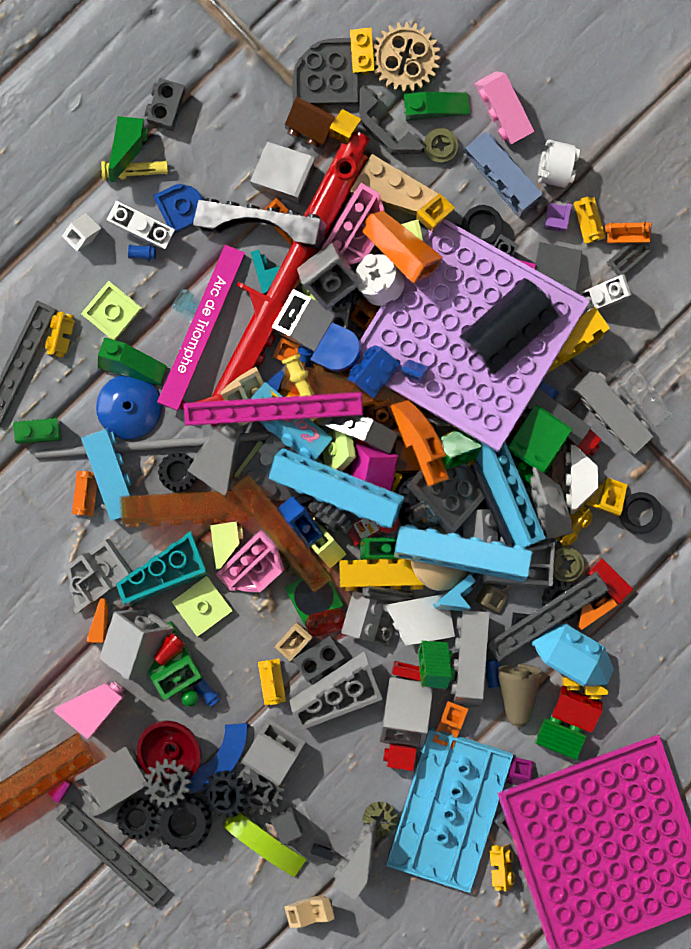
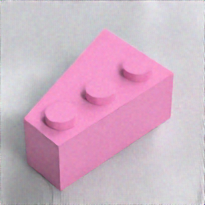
(504, 107)

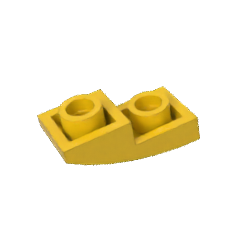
(594, 692)

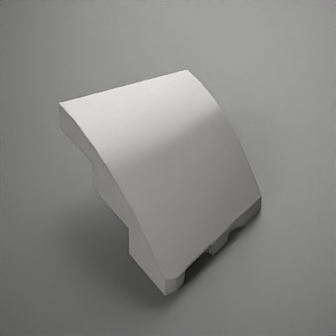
(95, 574)

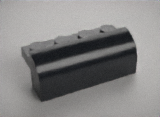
(509, 325)

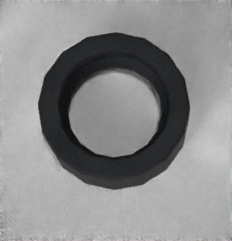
(490, 211)
(657, 513)

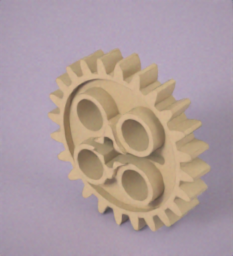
(424, 63)

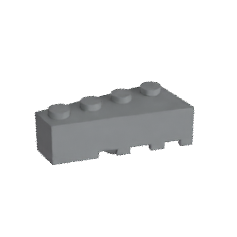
(611, 410)
(471, 658)
(337, 693)

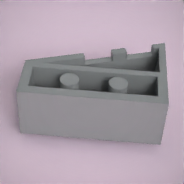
(540, 569)

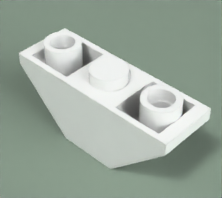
(140, 225)
(607, 293)
(581, 478)

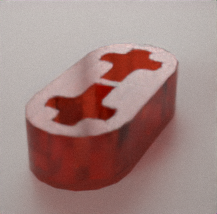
(326, 622)

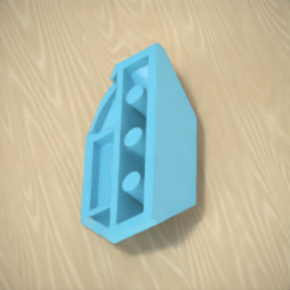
(574, 655)

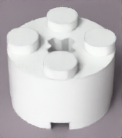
(558, 163)
(379, 279)

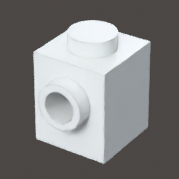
(81, 232)

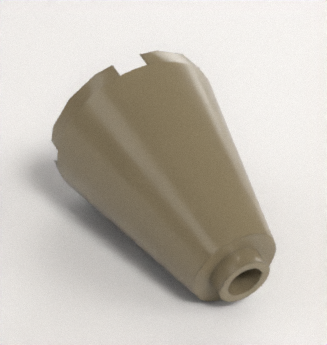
(519, 691)

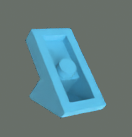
(453, 599)

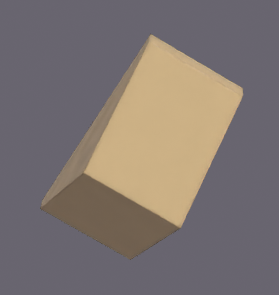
(293, 641)

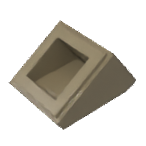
(492, 597)

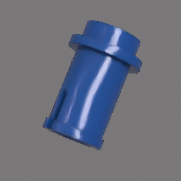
(142, 252)
(306, 355)
(492, 673)
(207, 693)

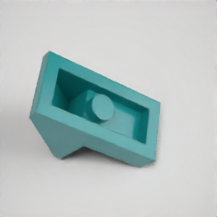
(265, 277)

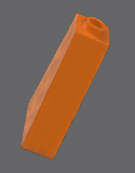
(401, 246)

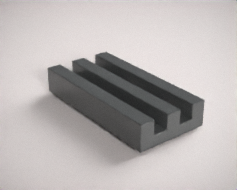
(615, 268)

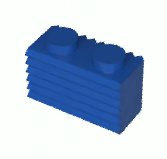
(300, 521)

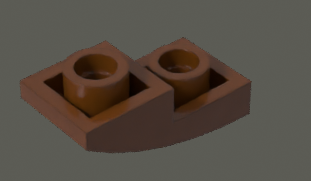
(378, 411)

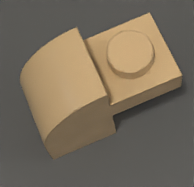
(309, 911)

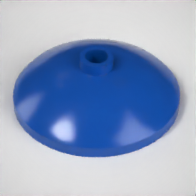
(139, 418)

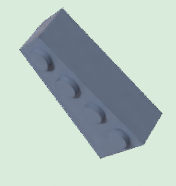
(503, 174)

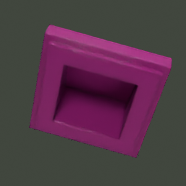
(520, 771)
(60, 791)

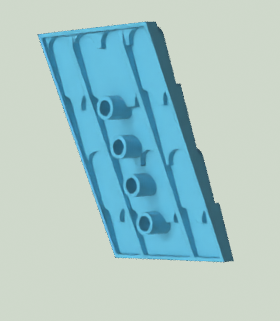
(449, 810)

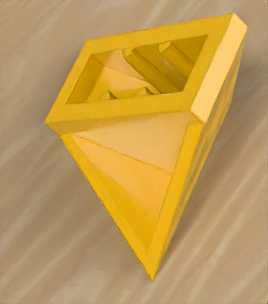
(609, 497)

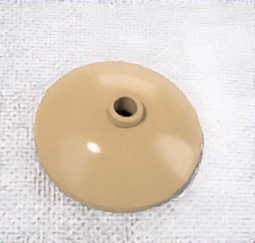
(436, 576)

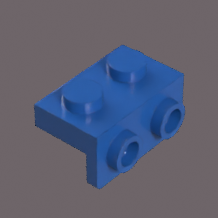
(373, 370)

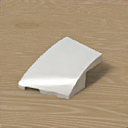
(420, 620)

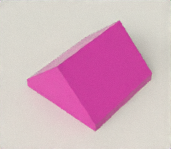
(374, 466)

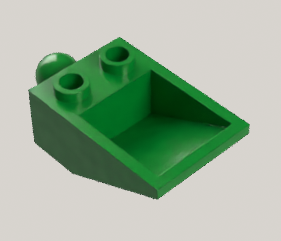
(538, 442)
(175, 671)

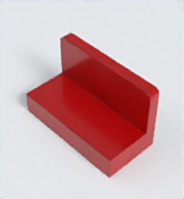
(617, 585)
(577, 709)

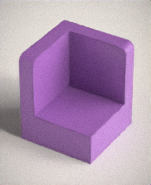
(557, 217)

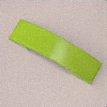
(265, 844)

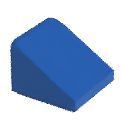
(414, 370)
(276, 381)

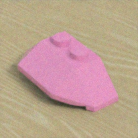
(348, 230)
(252, 566)

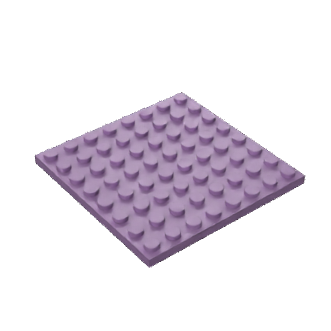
(439, 308)

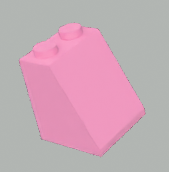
(92, 708)

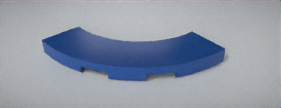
(225, 759)

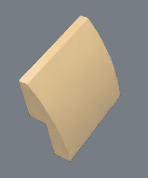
(243, 387)

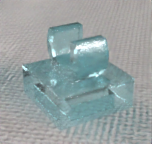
(184, 302)

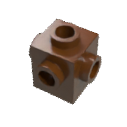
(364, 312)

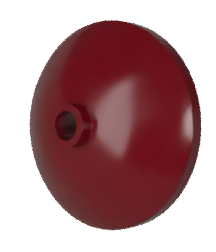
(156, 742)

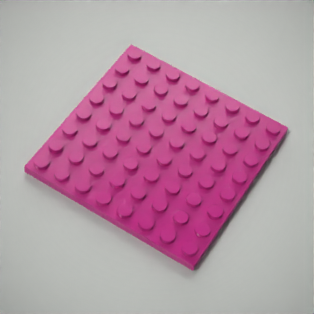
(603, 846)

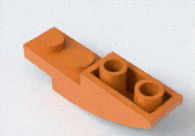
(421, 435)

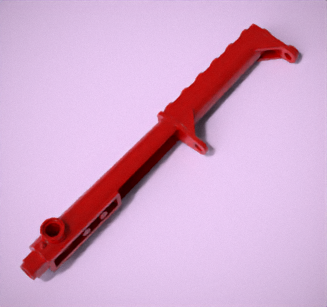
(267, 307)

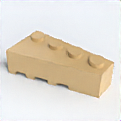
(395, 187)

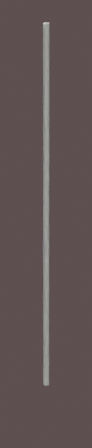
(187, 442)

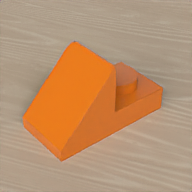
(588, 615)

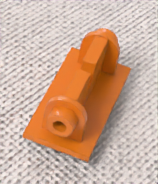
(628, 232)
(84, 493)

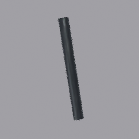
(491, 503)

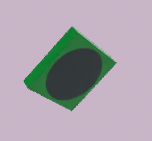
(308, 602)

